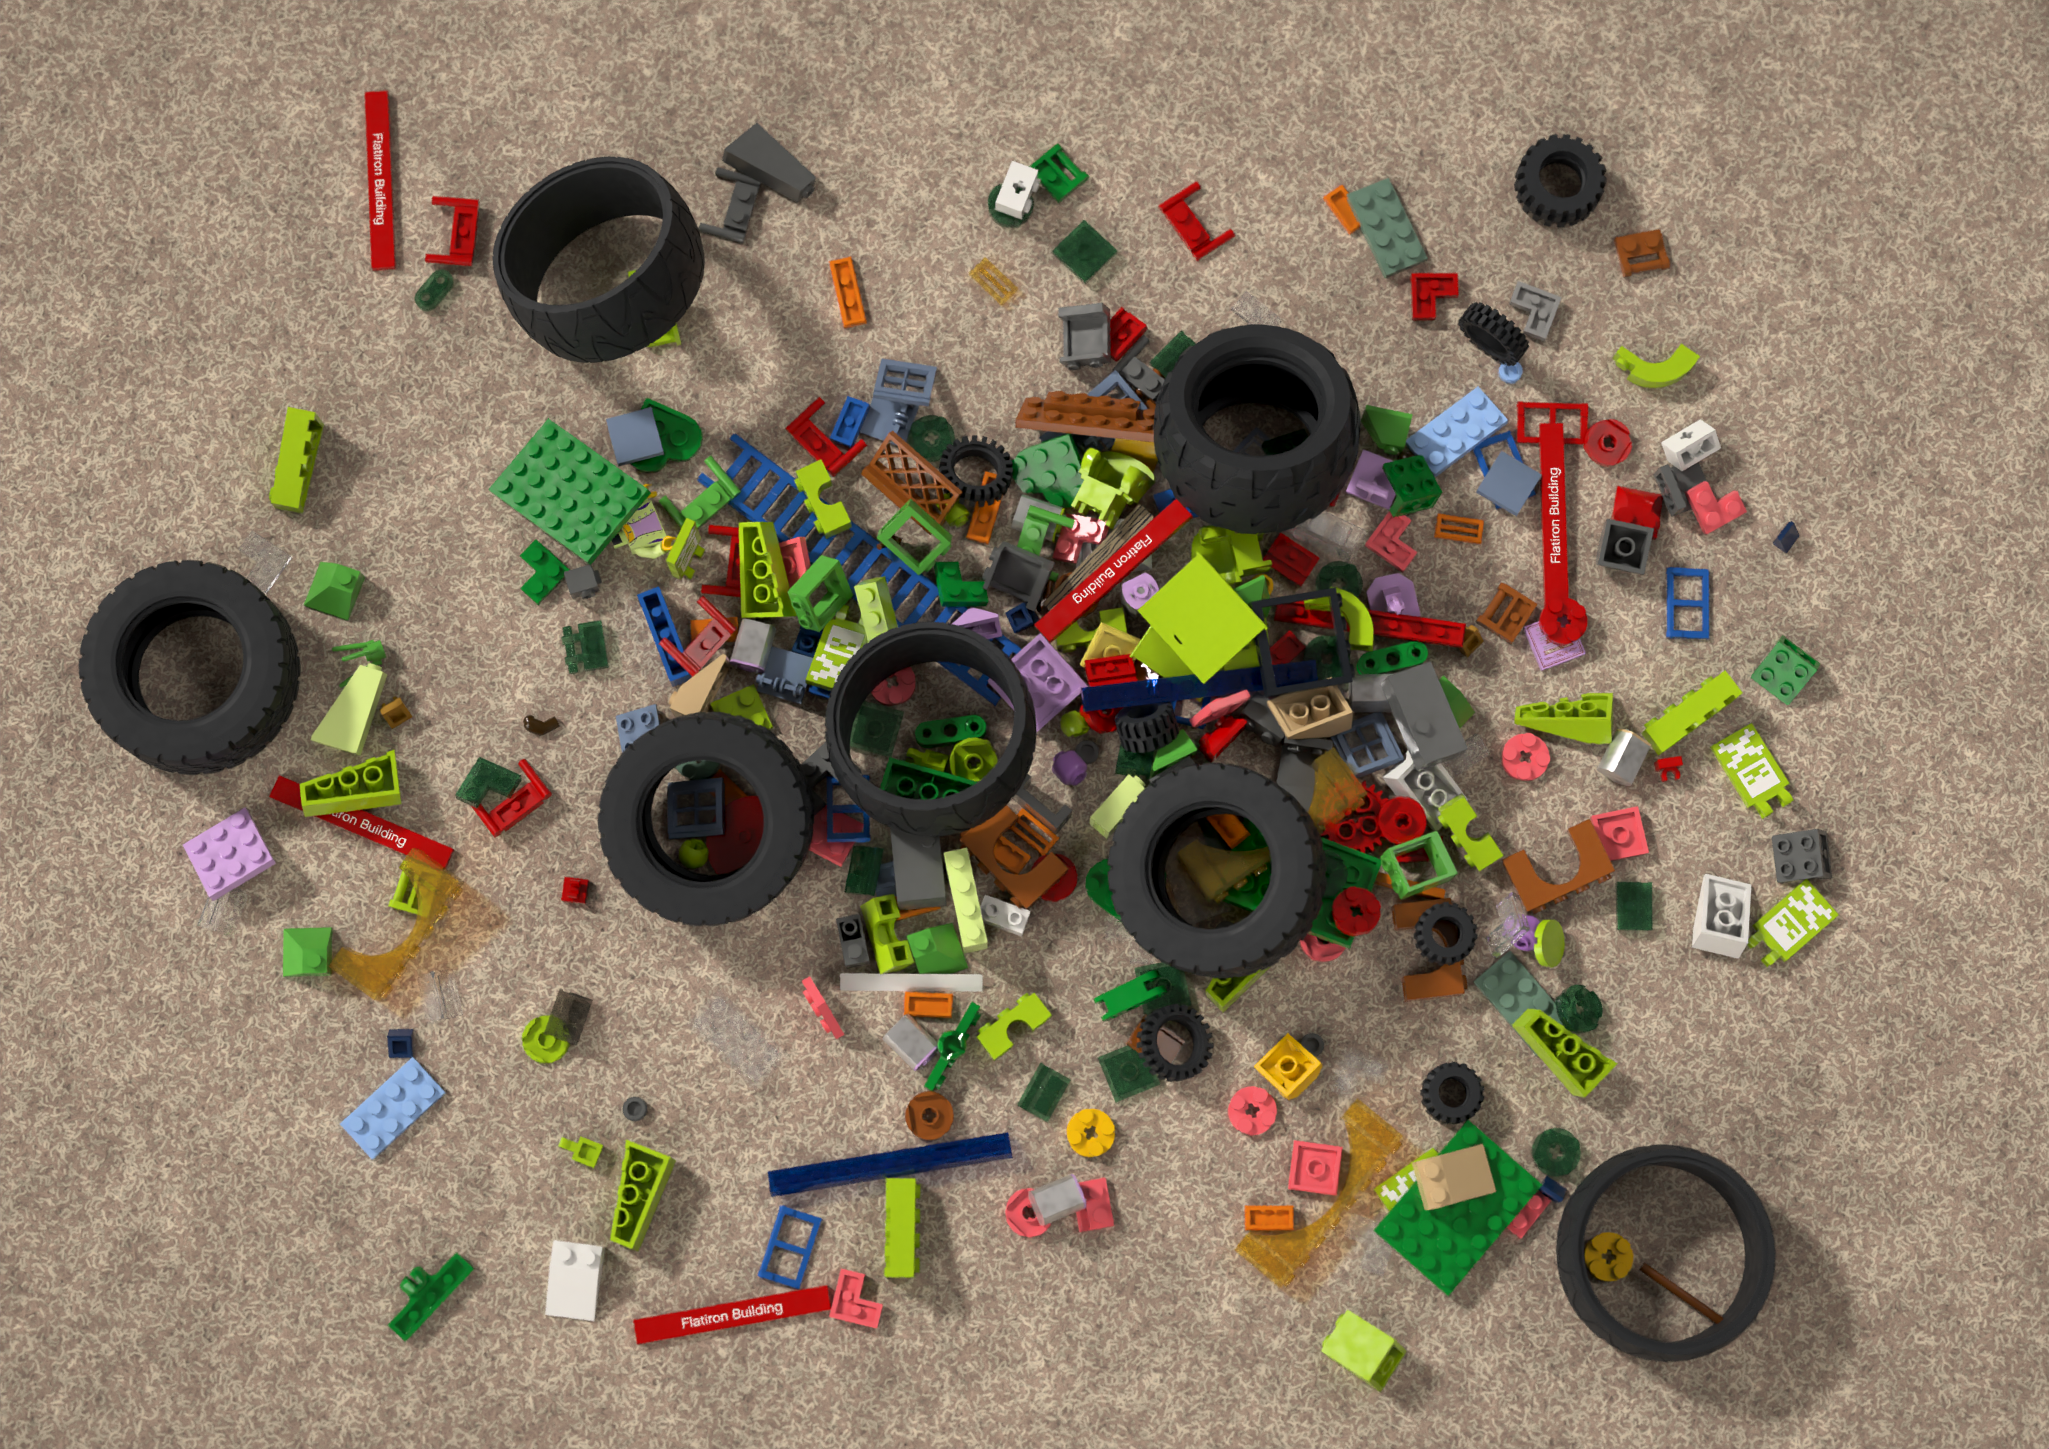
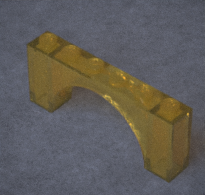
(434, 890)

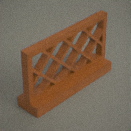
(897, 491)

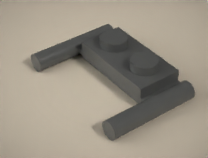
(739, 209)
(1138, 373)

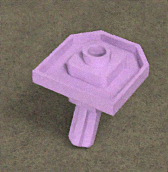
(1393, 595)

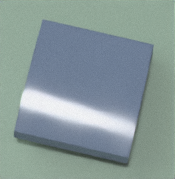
(634, 436)
(1508, 483)

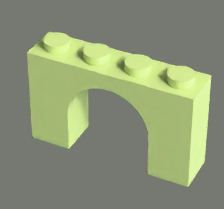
(965, 900)

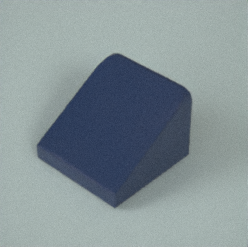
(1786, 537)
(1021, 617)
(400, 1043)
(1552, 1190)

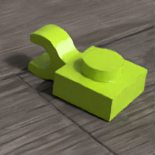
(928, 759)
(584, 1151)

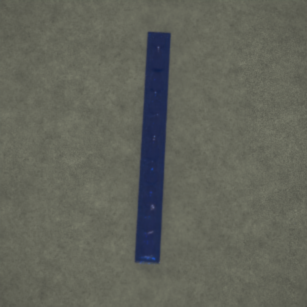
(1190, 686)
(889, 1164)

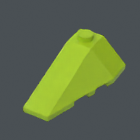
(1580, 720)

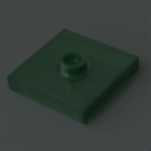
(1084, 252)
(876, 729)
(1174, 982)
(1126, 1073)

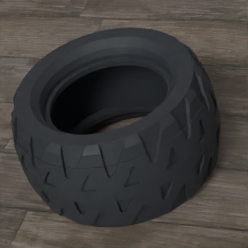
(1266, 368)

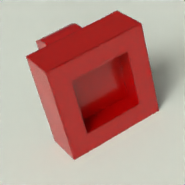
(1668, 765)
(575, 890)

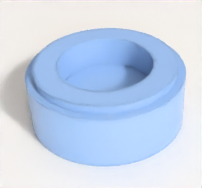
(1511, 373)

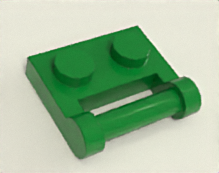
(1053, 178)

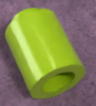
(957, 515)

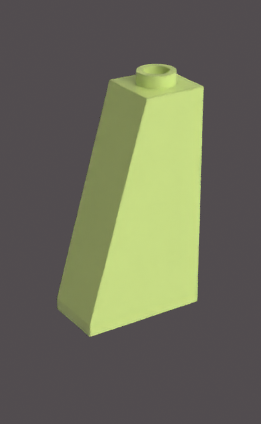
(353, 711)

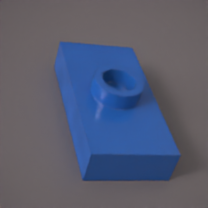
(850, 422)

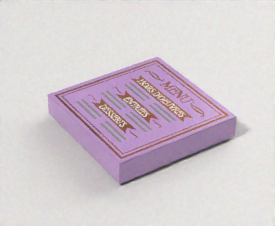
(1550, 654)

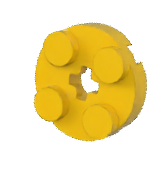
(1077, 1136)
(1597, 1265)

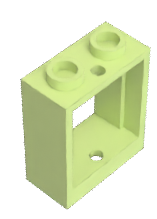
(1111, 811)

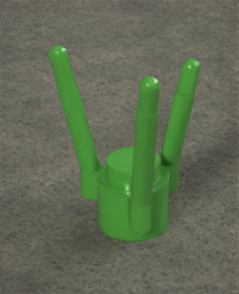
(372, 650)

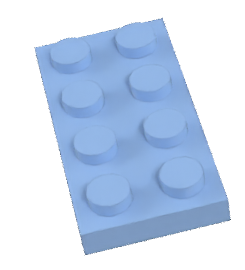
(1457, 431)
(392, 1108)

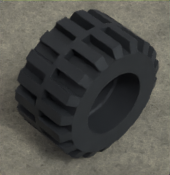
(1146, 726)
(1464, 925)
(1467, 1078)

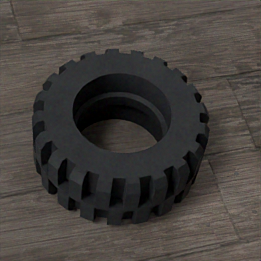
(1550, 207)

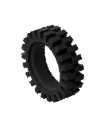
(1493, 333)
(978, 449)
(1199, 1037)

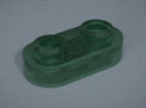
(435, 290)

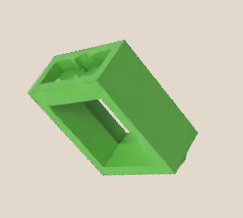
(910, 509)
(838, 593)
(1437, 854)

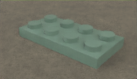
(1386, 228)
(1514, 991)

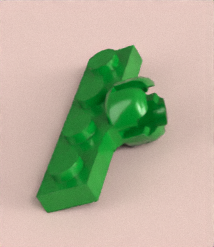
(952, 1046)
(428, 1294)

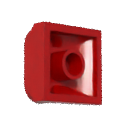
(1638, 508)
(1227, 731)

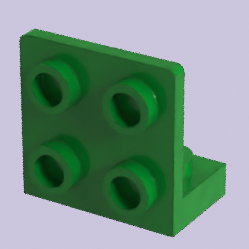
(1412, 484)
(1785, 670)

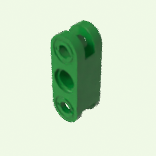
(1402, 652)
(937, 728)
(1130, 995)

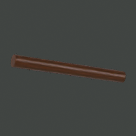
(1681, 1293)

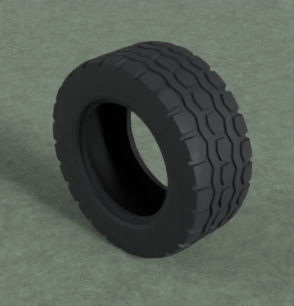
(130, 622)
(1141, 855)
(644, 866)

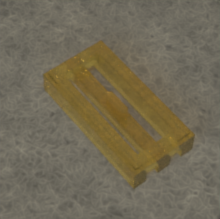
(979, 268)

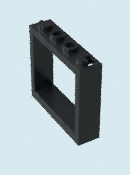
(1343, 645)

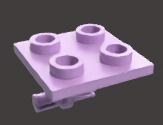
(1370, 481)

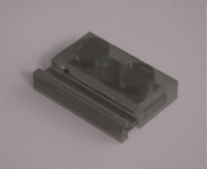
(568, 1017)

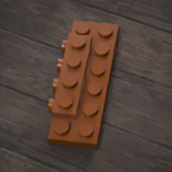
(1088, 416)

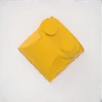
(1289, 1067)

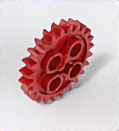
(1359, 837)

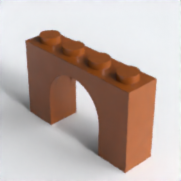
(1593, 866)
(1024, 888)
(1446, 980)

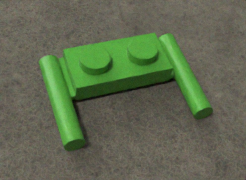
(708, 502)
(1035, 530)

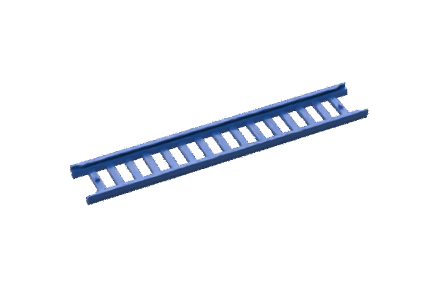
(786, 479)

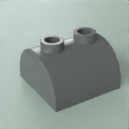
(1624, 546)

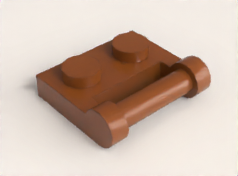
(1639, 246)
(1512, 618)

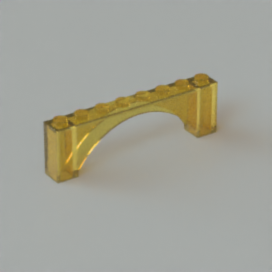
(1220, 870)
(1369, 1145)

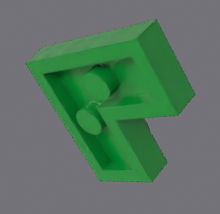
(547, 575)
(954, 591)

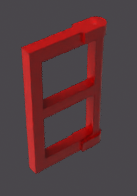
(1521, 406)

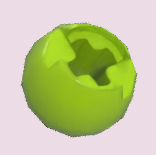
(1073, 724)
(693, 853)

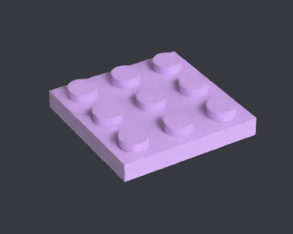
(1048, 678)
(229, 854)

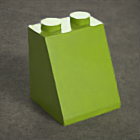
(1363, 1350)

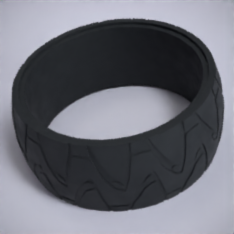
(566, 207)
(908, 647)
(1756, 1234)

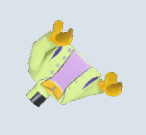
(644, 532)

